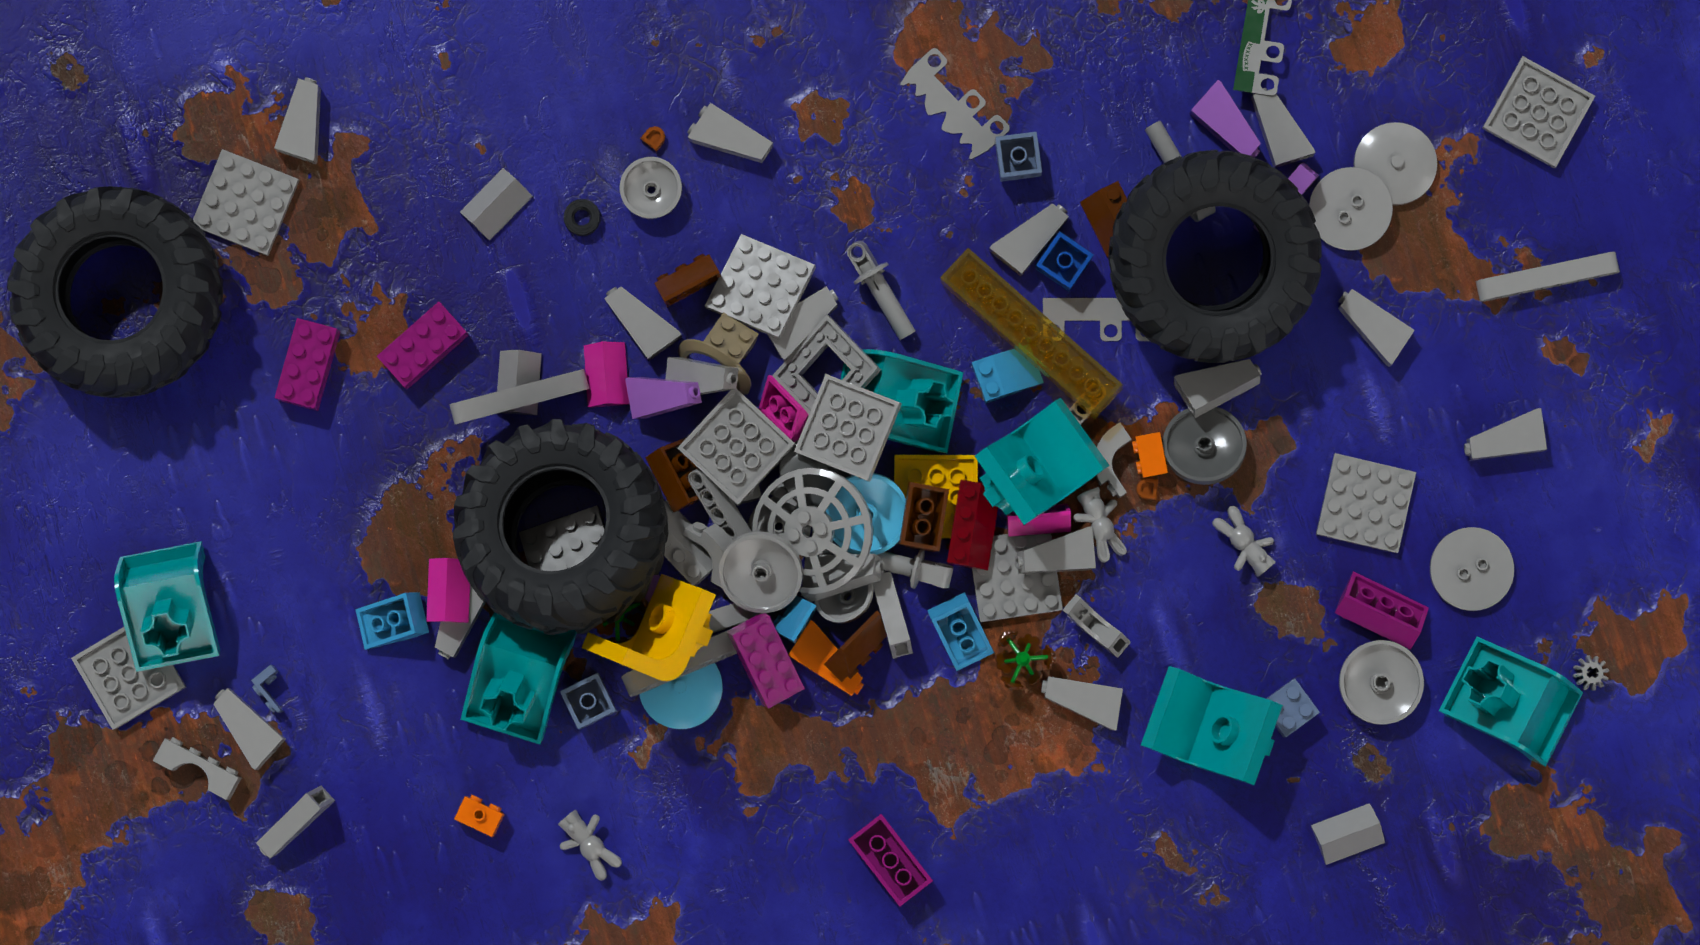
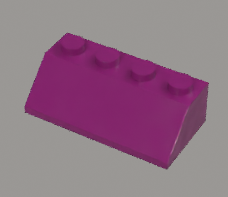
(1382, 610)

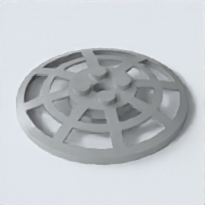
(823, 528)

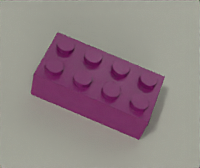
(422, 345)
(307, 364)
(765, 660)
(890, 860)

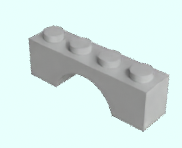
(220, 780)

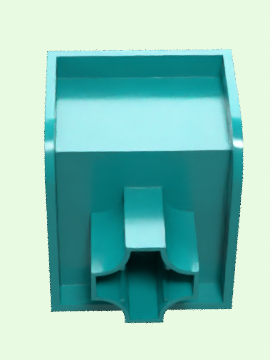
(927, 398)
(1039, 463)
(165, 606)
(516, 679)
(1512, 699)
(1211, 726)

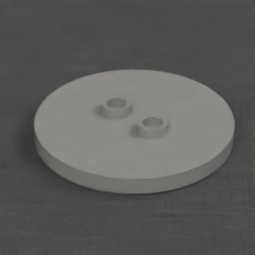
(1351, 208)
(1471, 569)

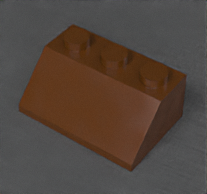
(1102, 210)
(687, 279)
(672, 472)
(924, 517)
(857, 648)

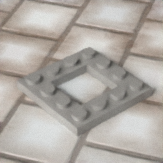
(823, 335)

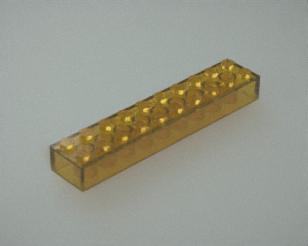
(1031, 333)

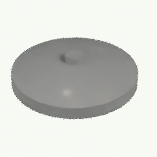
(1400, 158)
(760, 572)
(1381, 682)

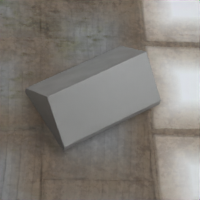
(496, 204)
(517, 369)
(1348, 833)

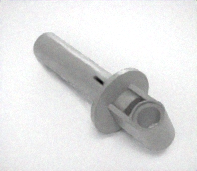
(1168, 151)
(872, 275)
(918, 569)

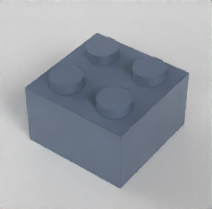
(1018, 156)
(588, 701)
(1296, 707)

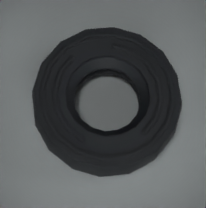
(591, 226)

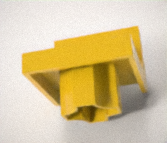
(669, 632)

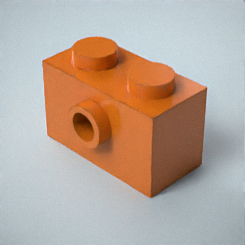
(1150, 454)
(479, 816)

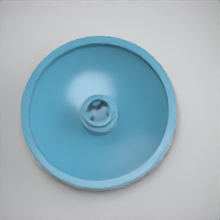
(886, 509)
(685, 700)

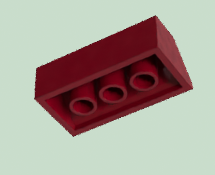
(972, 528)

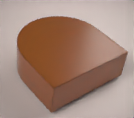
(654, 138)
(1147, 489)

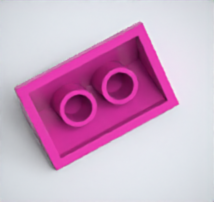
(606, 374)
(783, 409)
(1051, 521)
(447, 592)

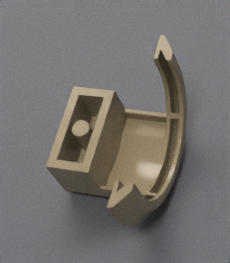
(726, 343)

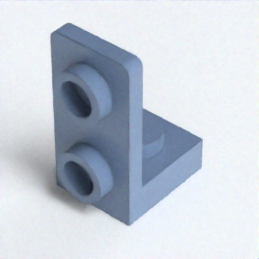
(267, 676)

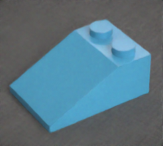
(1005, 375)
(795, 619)
(392, 620)
(960, 631)

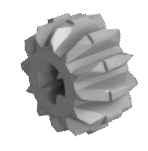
(1590, 664)

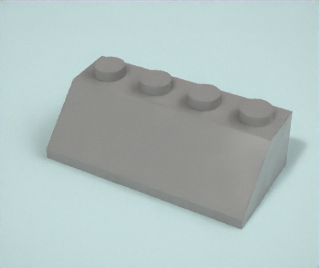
(683, 553)

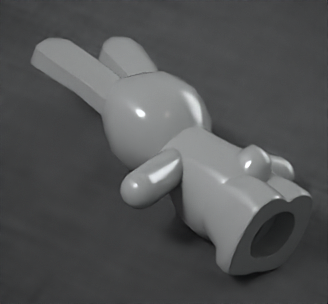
(1102, 526)
(1243, 540)
(590, 845)

